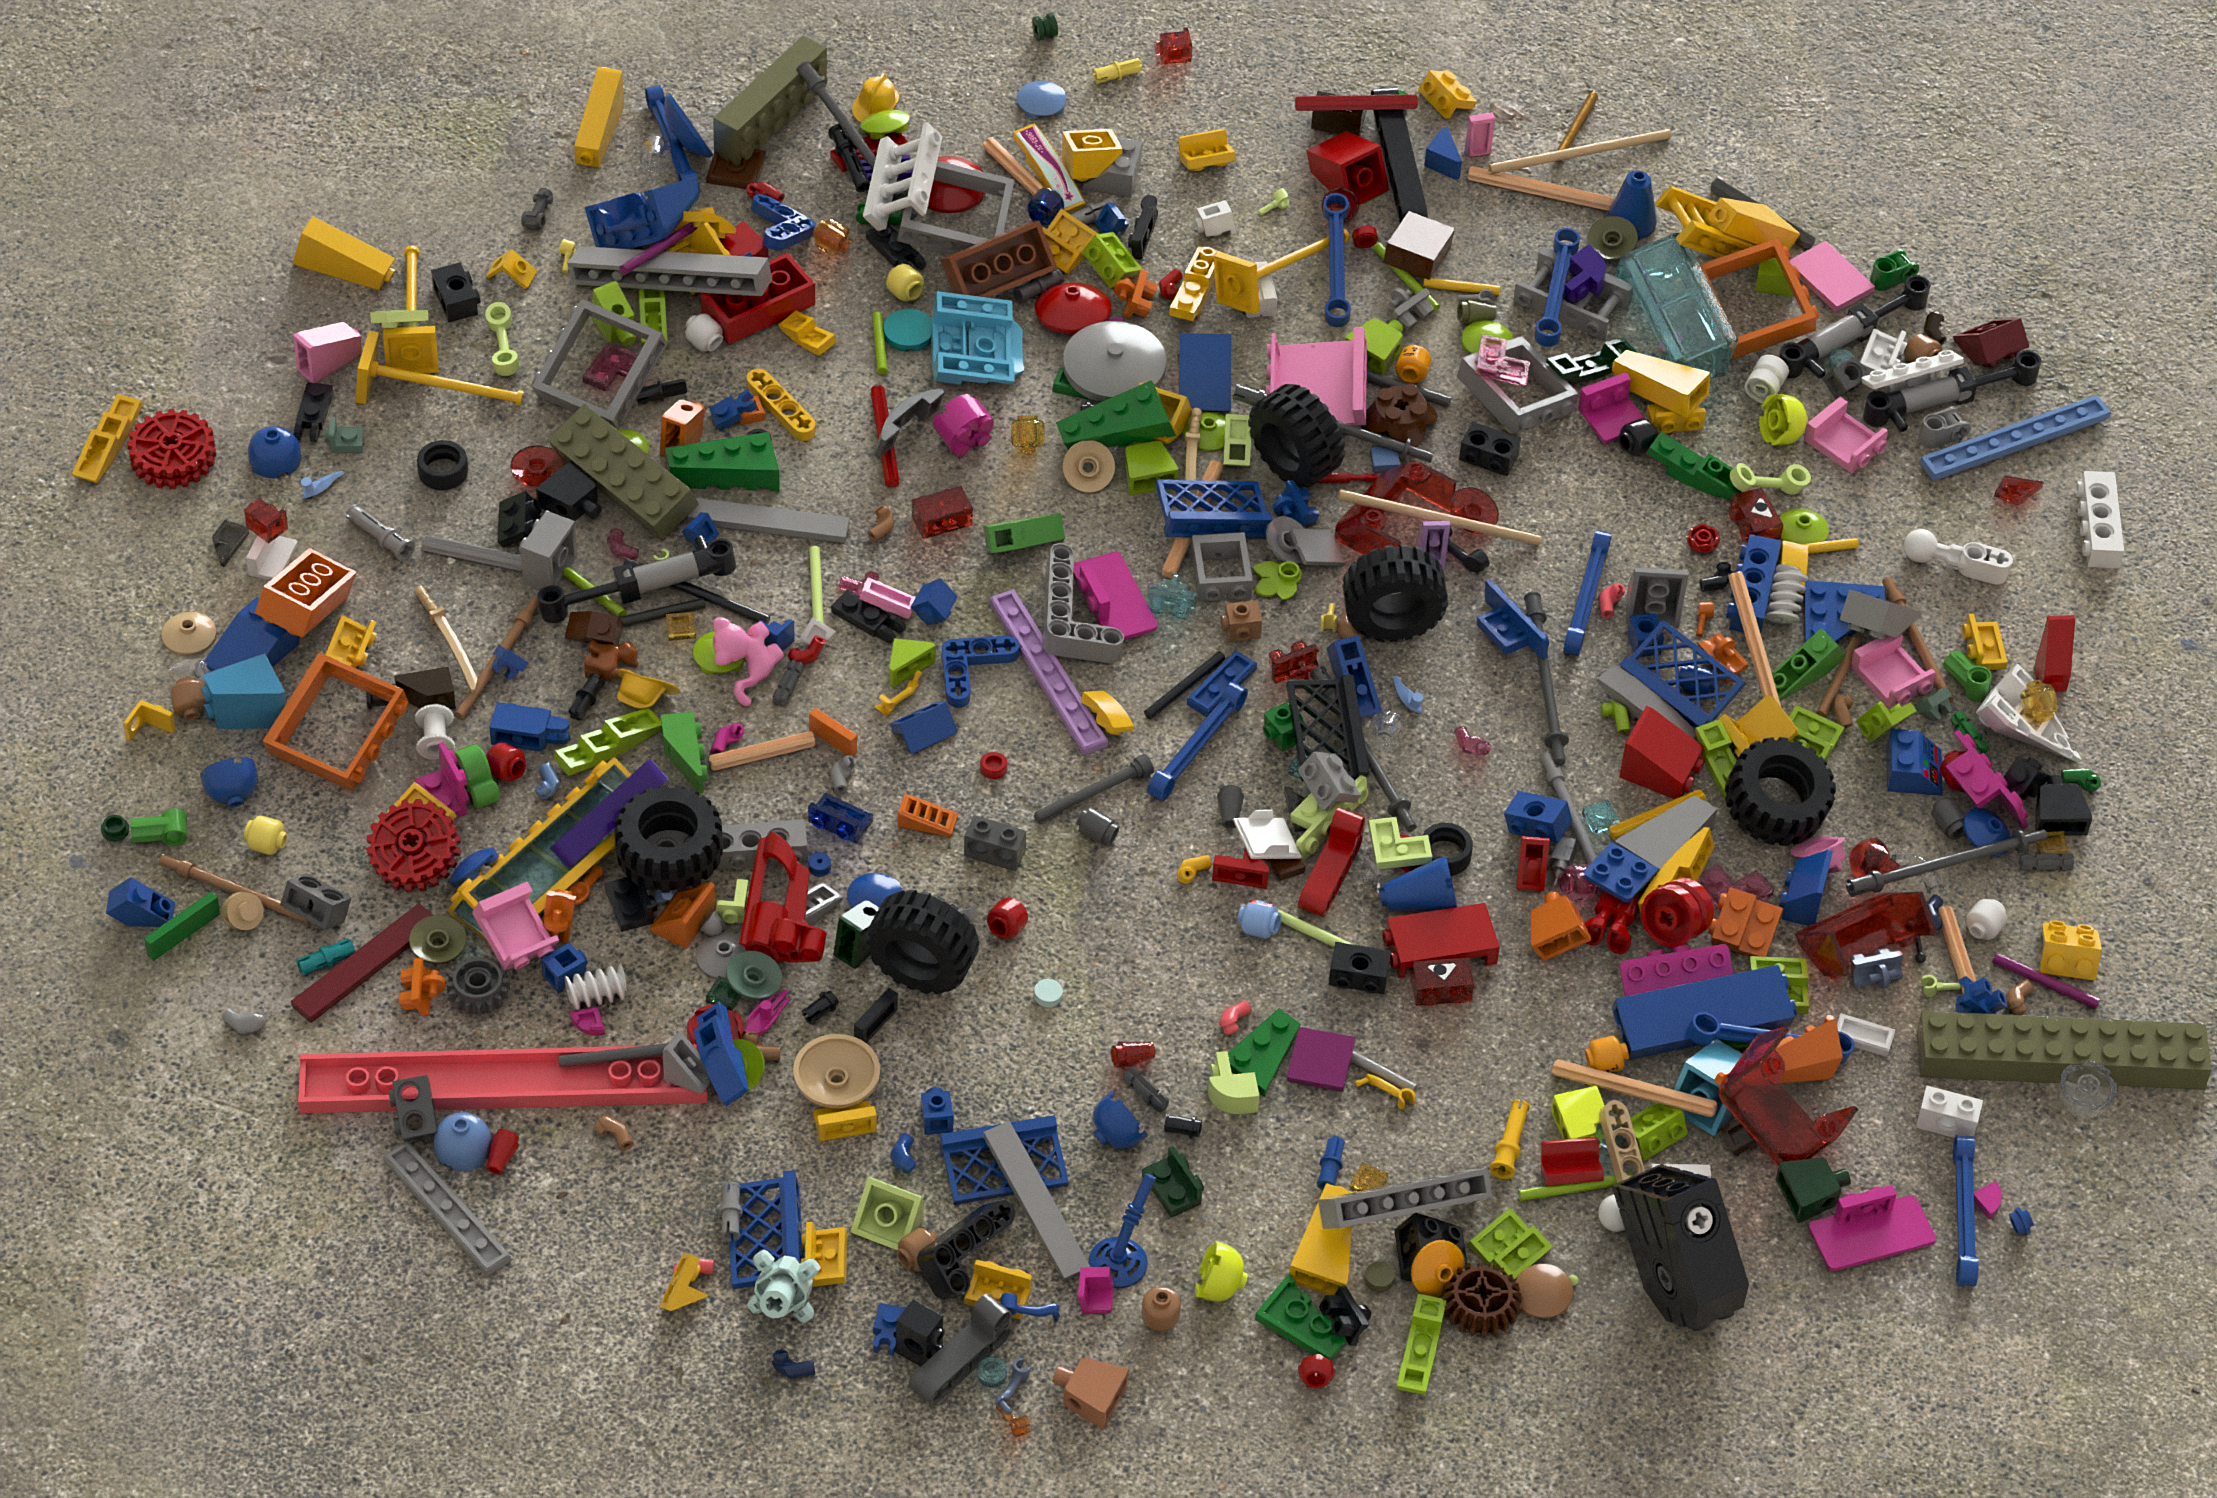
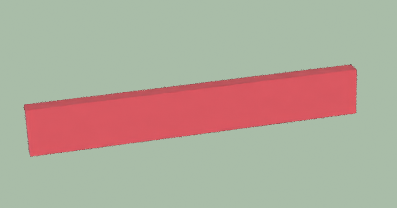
(484, 1080)

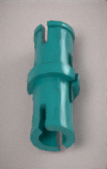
(325, 957)

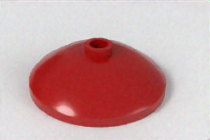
(953, 198)
(1072, 307)

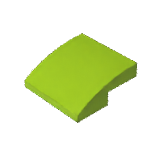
(1816, 731)
(1796, 974)
(1509, 1244)

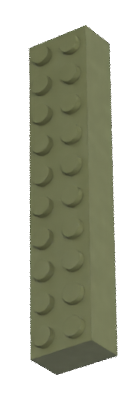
(2043, 1046)

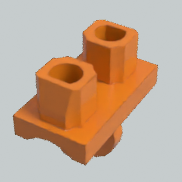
(1133, 291)
(1724, 652)
(559, 914)
(424, 986)

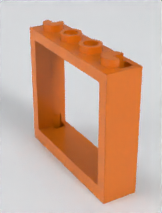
(1780, 331)
(300, 702)

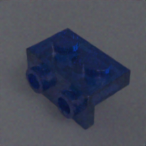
(839, 818)

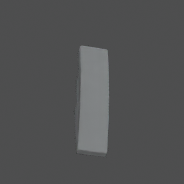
(1636, 695)

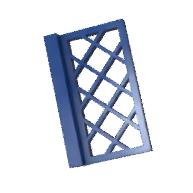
(1213, 521)
(1682, 704)
(972, 1141)
(789, 1223)

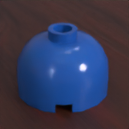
(274, 452)
(230, 781)
(1116, 1124)

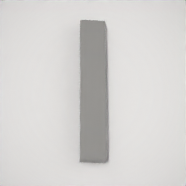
(773, 520)
(1036, 1200)
(447, 1208)

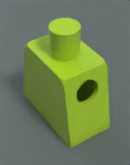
(612, 298)
(1383, 343)
(1147, 464)

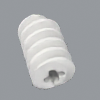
(1785, 594)
(596, 987)

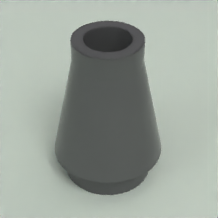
(1230, 804)

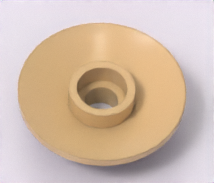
(1098, 457)
(188, 633)

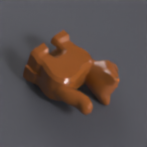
(606, 657)

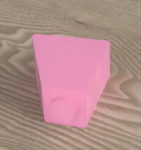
(325, 350)

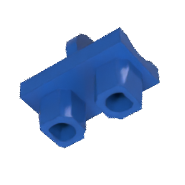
(1294, 503)
(1979, 997)

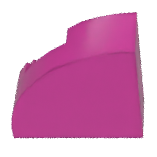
(588, 1021)
(1988, 1199)

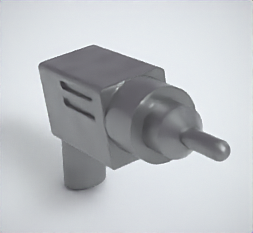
(1562, 856)

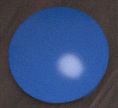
(469, 866)
(872, 888)

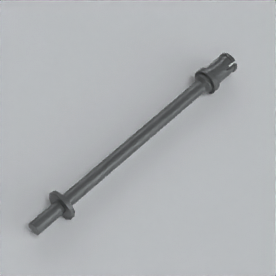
(816, 85)
(1252, 396)
(1555, 739)
(1398, 805)
(1875, 881)

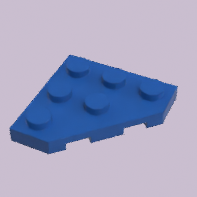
(1825, 604)

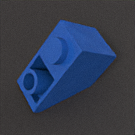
(139, 905)

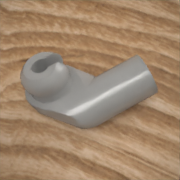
(840, 772)
(245, 1023)

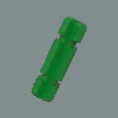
(1961, 721)

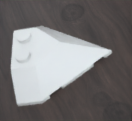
(2005, 715)

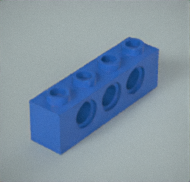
(1758, 570)

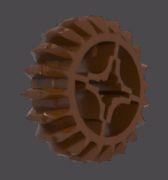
(1497, 1292)

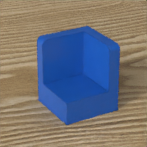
(782, 634)

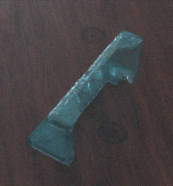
(1679, 305)

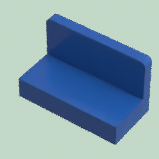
(925, 726)

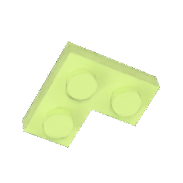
(396, 318)
(1393, 851)

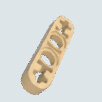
(1617, 1155)

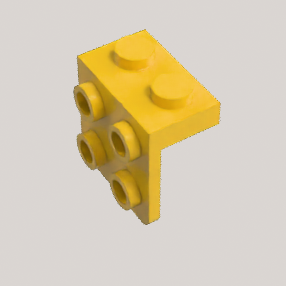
(702, 241)
(1760, 722)
(2070, 950)

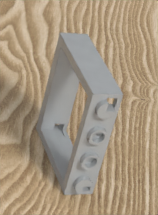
(949, 240)
(634, 380)

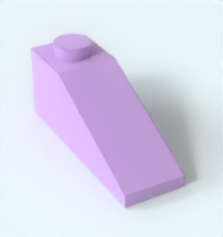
(1434, 539)

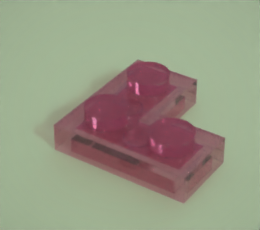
(608, 365)
(1495, 365)
(1717, 881)

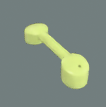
(499, 320)
(1790, 481)

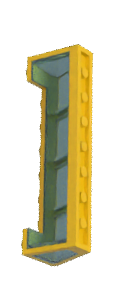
(532, 857)

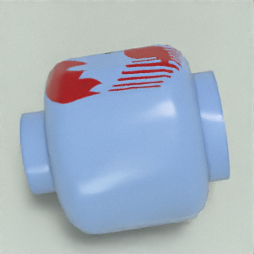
(1259, 919)

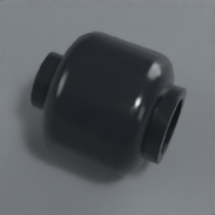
(1637, 436)

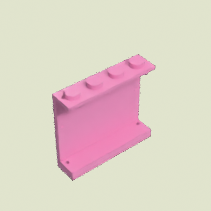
(1328, 369)

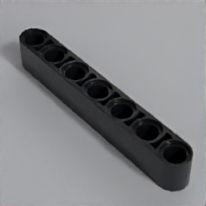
(1399, 159)

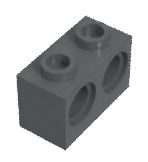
(995, 843)
(315, 901)
(422, 1107)

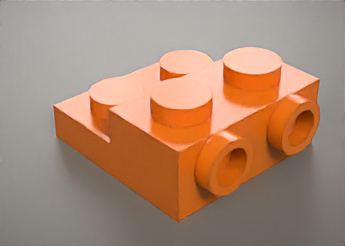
(1745, 923)

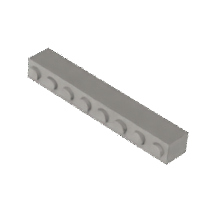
(672, 271)

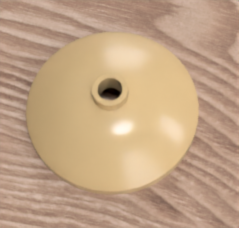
(836, 1059)

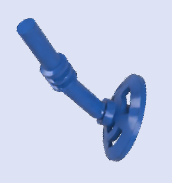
(1118, 1245)

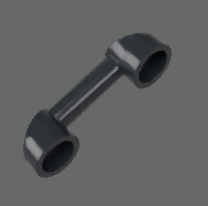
(1474, 562)

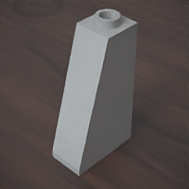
(1666, 833)

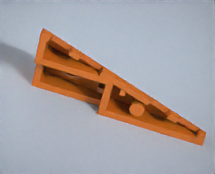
(1809, 1056)

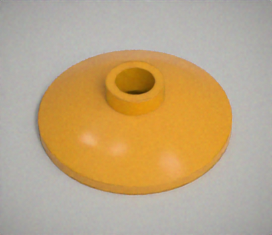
(1430, 1263)

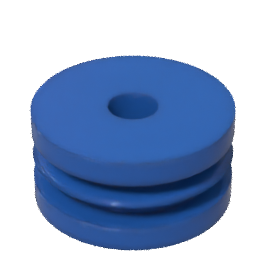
(819, 864)

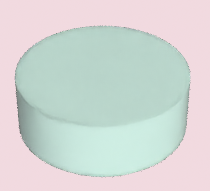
(1048, 993)

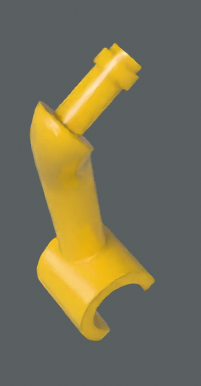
(888, 705)
(1404, 1094)

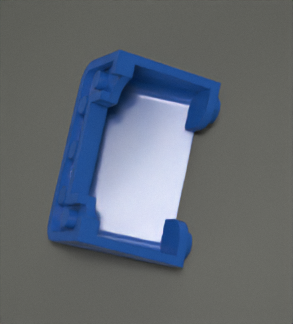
(635, 221)

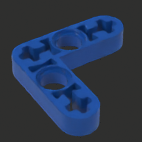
(789, 226)
(961, 661)

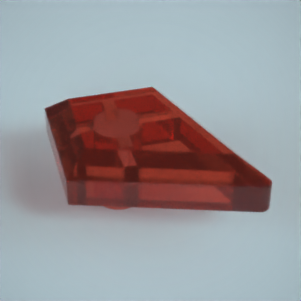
(2016, 489)

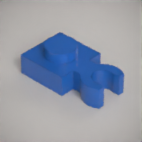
(729, 409)
(886, 1326)

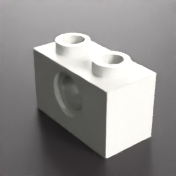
(1948, 1113)

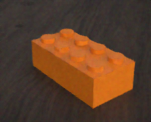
(305, 593)

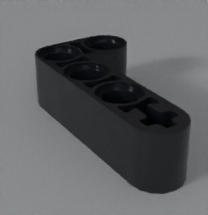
(946, 1273)

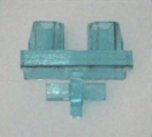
(1172, 593)

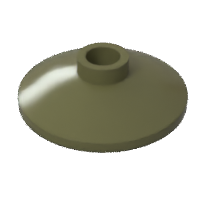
(1612, 229)
(436, 930)

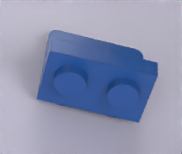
(1620, 873)

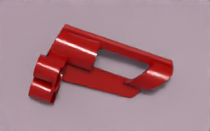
(778, 928)

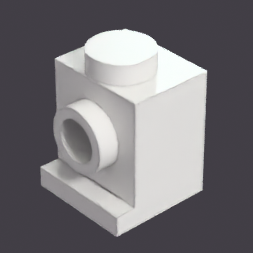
(1215, 219)

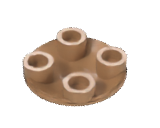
(1544, 1291)

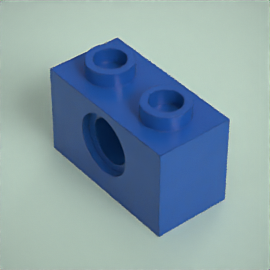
(1538, 816)

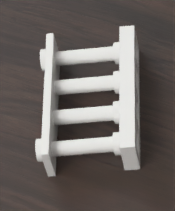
(889, 166)

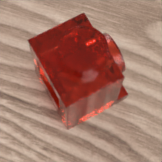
(1174, 47)
(265, 520)

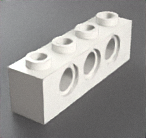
(2100, 519)

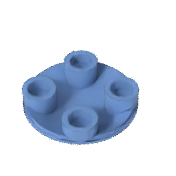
(1041, 99)

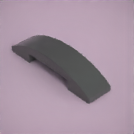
(918, 405)

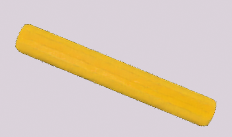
(1626, 826)

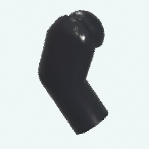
(1719, 580)

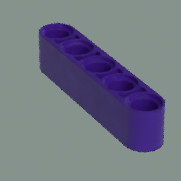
(602, 818)

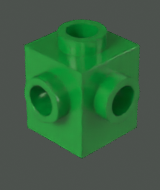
(1279, 726)

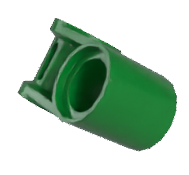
(1892, 270)

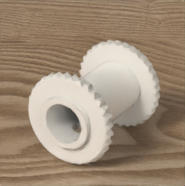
(434, 721)

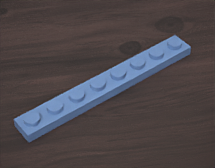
(2015, 437)

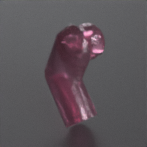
(854, 585)

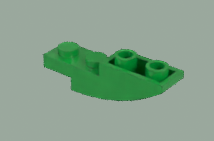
(1688, 467)

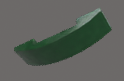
(1590, 365)

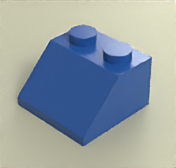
(1805, 888)

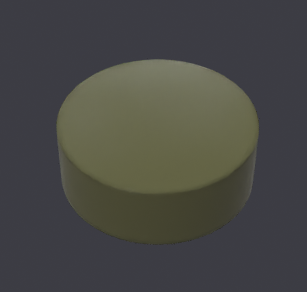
(1379, 1276)

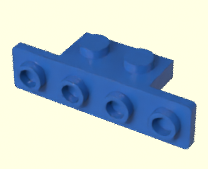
(1509, 625)

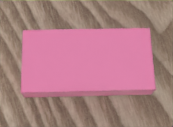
(1479, 134)
(887, 598)

